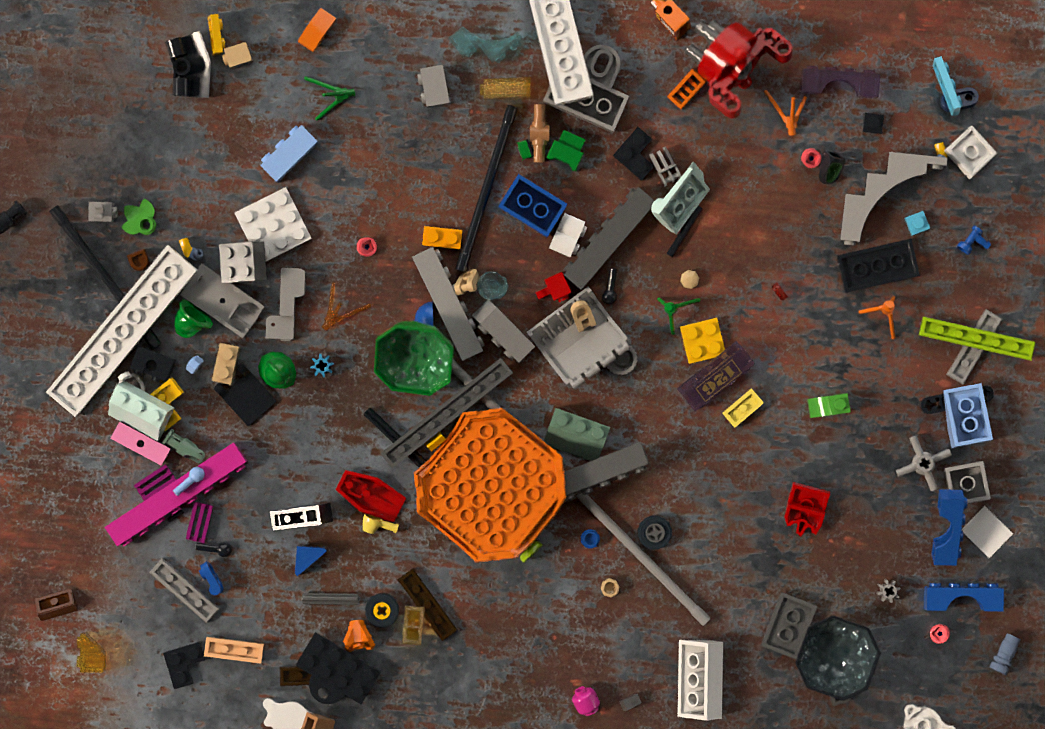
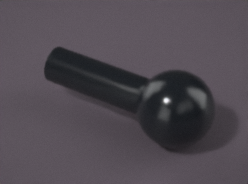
(609, 296)
(222, 549)

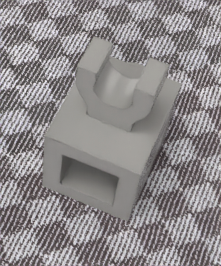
(102, 212)

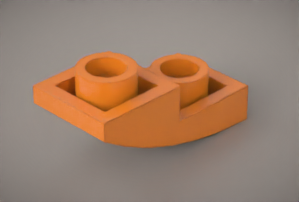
(316, 30)

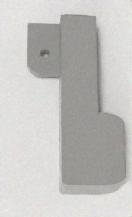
(292, 286)

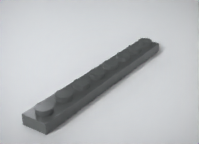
(446, 413)

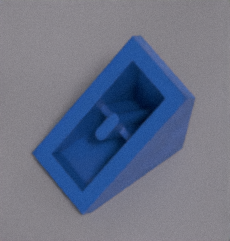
(306, 556)

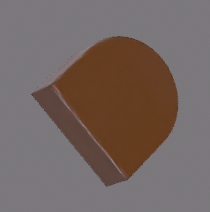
(139, 260)

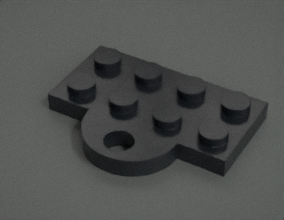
(336, 671)

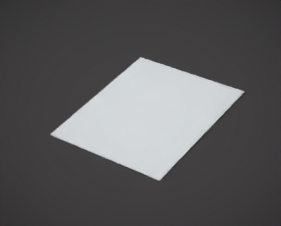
(987, 531)

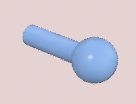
(195, 475)

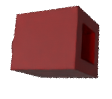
(556, 287)

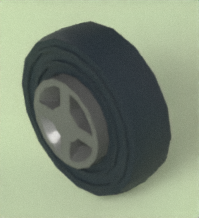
(654, 523)

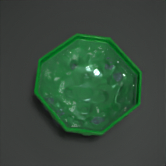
(413, 358)

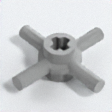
(915, 466)

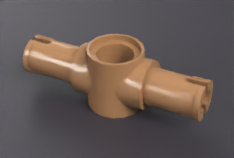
(539, 133)

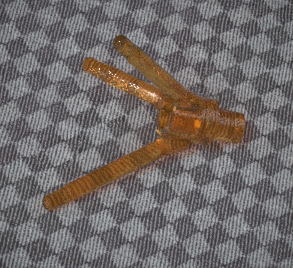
(333, 316)

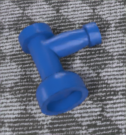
(976, 236)

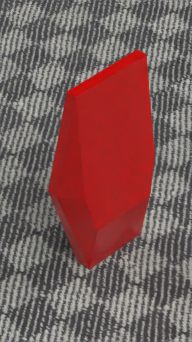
(370, 495)

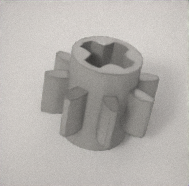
(894, 590)

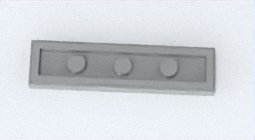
(969, 356)
(184, 590)

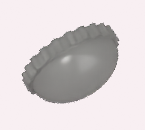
(624, 363)

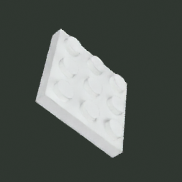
(274, 223)

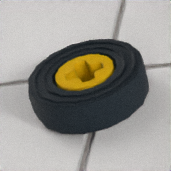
(382, 600)

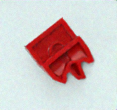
(806, 507)

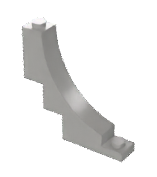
(900, 169)

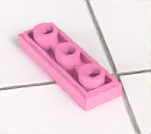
(129, 438)

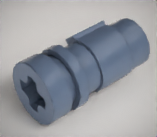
(1005, 654)

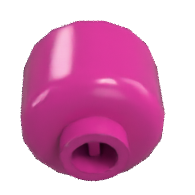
(586, 701)

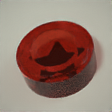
(779, 291)

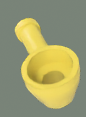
(372, 523)

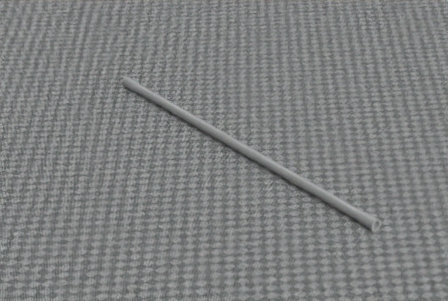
(695, 610)

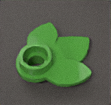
(138, 216)

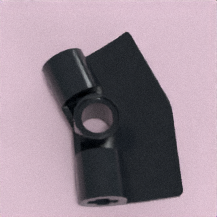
(196, 79)

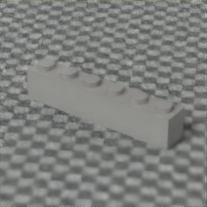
(447, 303)

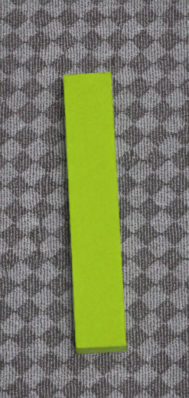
(977, 338)

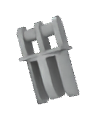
(671, 177)

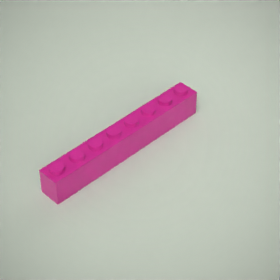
(166, 501)

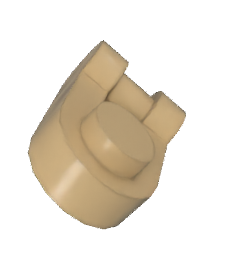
(467, 282)
(580, 311)

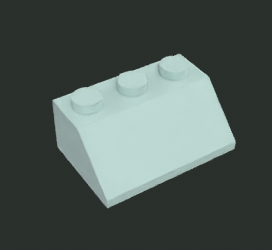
(139, 410)

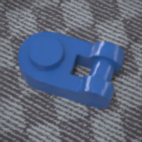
(208, 572)

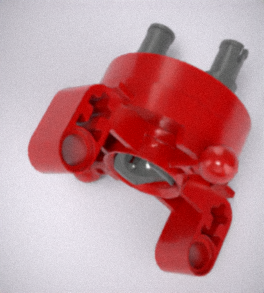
(732, 58)

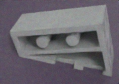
(503, 331)

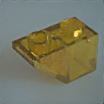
(92, 655)

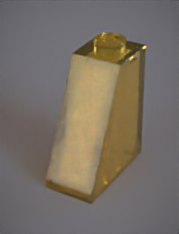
(506, 89)

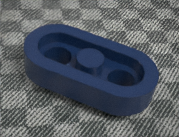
(963, 93)

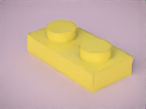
(742, 408)

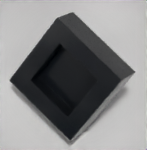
(873, 123)

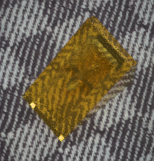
(413, 625)

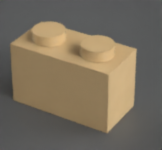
(226, 363)

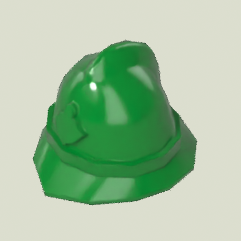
(190, 319)
(277, 370)

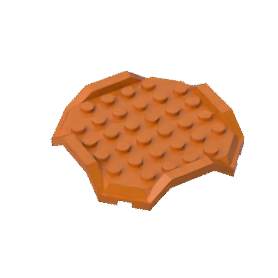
(491, 485)

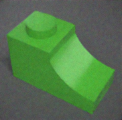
(828, 405)

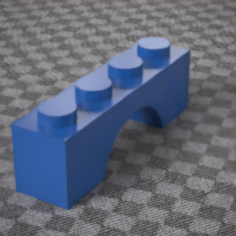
(946, 547)
(939, 597)

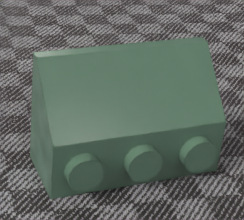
(576, 435)

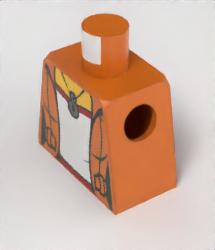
(677, 22)

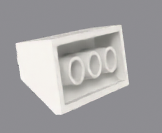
(700, 679)

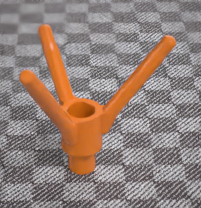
(792, 119)
(886, 309)

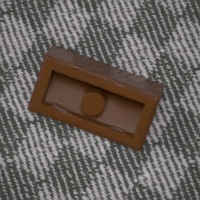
(56, 604)

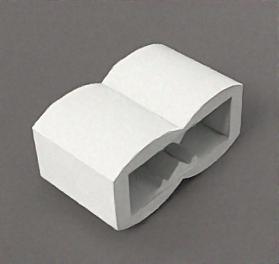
(567, 235)

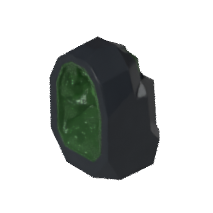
(830, 167)

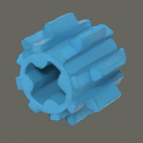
(319, 369)

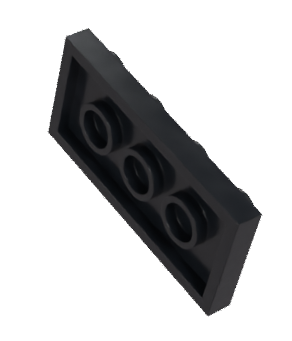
(877, 265)

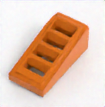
(675, 100)

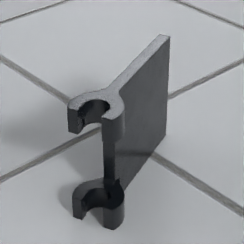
(246, 396)

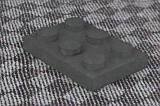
(788, 625)

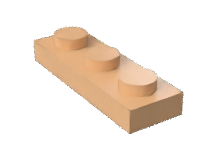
(233, 649)

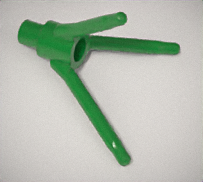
(339, 93)
(672, 308)

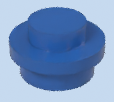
(590, 538)

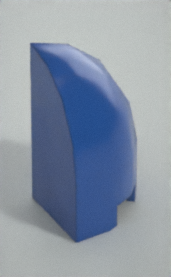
(425, 314)

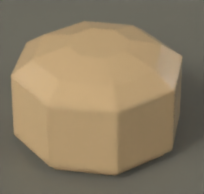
(689, 279)
(609, 587)

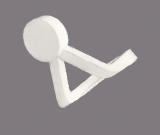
(126, 375)

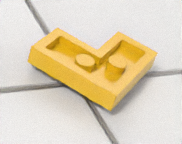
(168, 393)

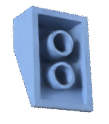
(967, 416)

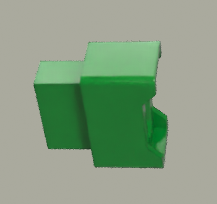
(567, 150)

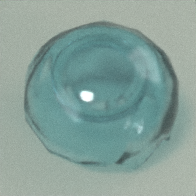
(492, 285)

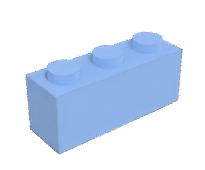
(288, 153)

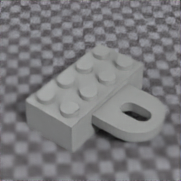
(607, 103)

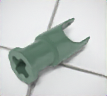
(184, 447)

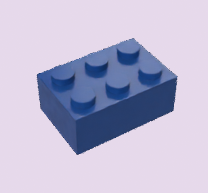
(532, 205)

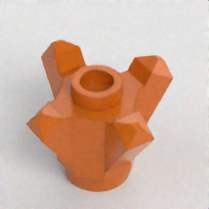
(358, 636)

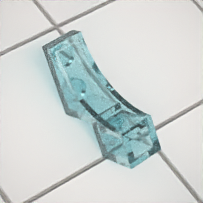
(494, 50)

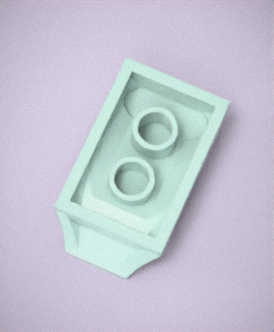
(681, 199)

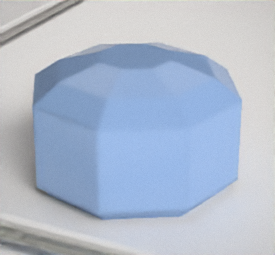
(194, 364)

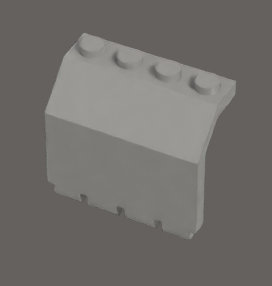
(576, 353)

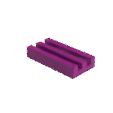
(141, 491)
(191, 523)

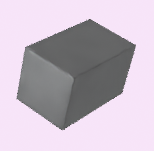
(630, 702)

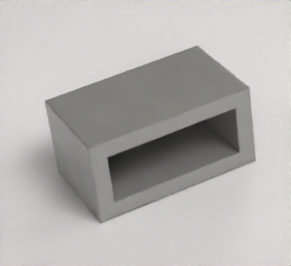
(434, 86)

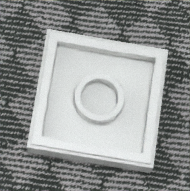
(970, 152)

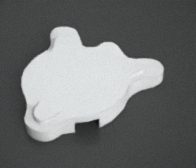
(284, 715)
(923, 718)

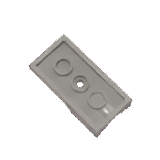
(237, 312)

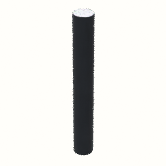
(684, 231)

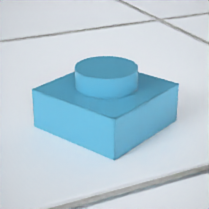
(917, 223)

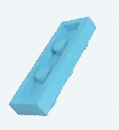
(947, 86)

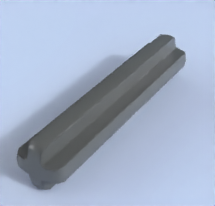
(330, 599)

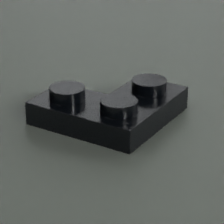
(630, 155)
(178, 661)

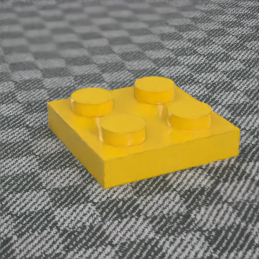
(702, 340)

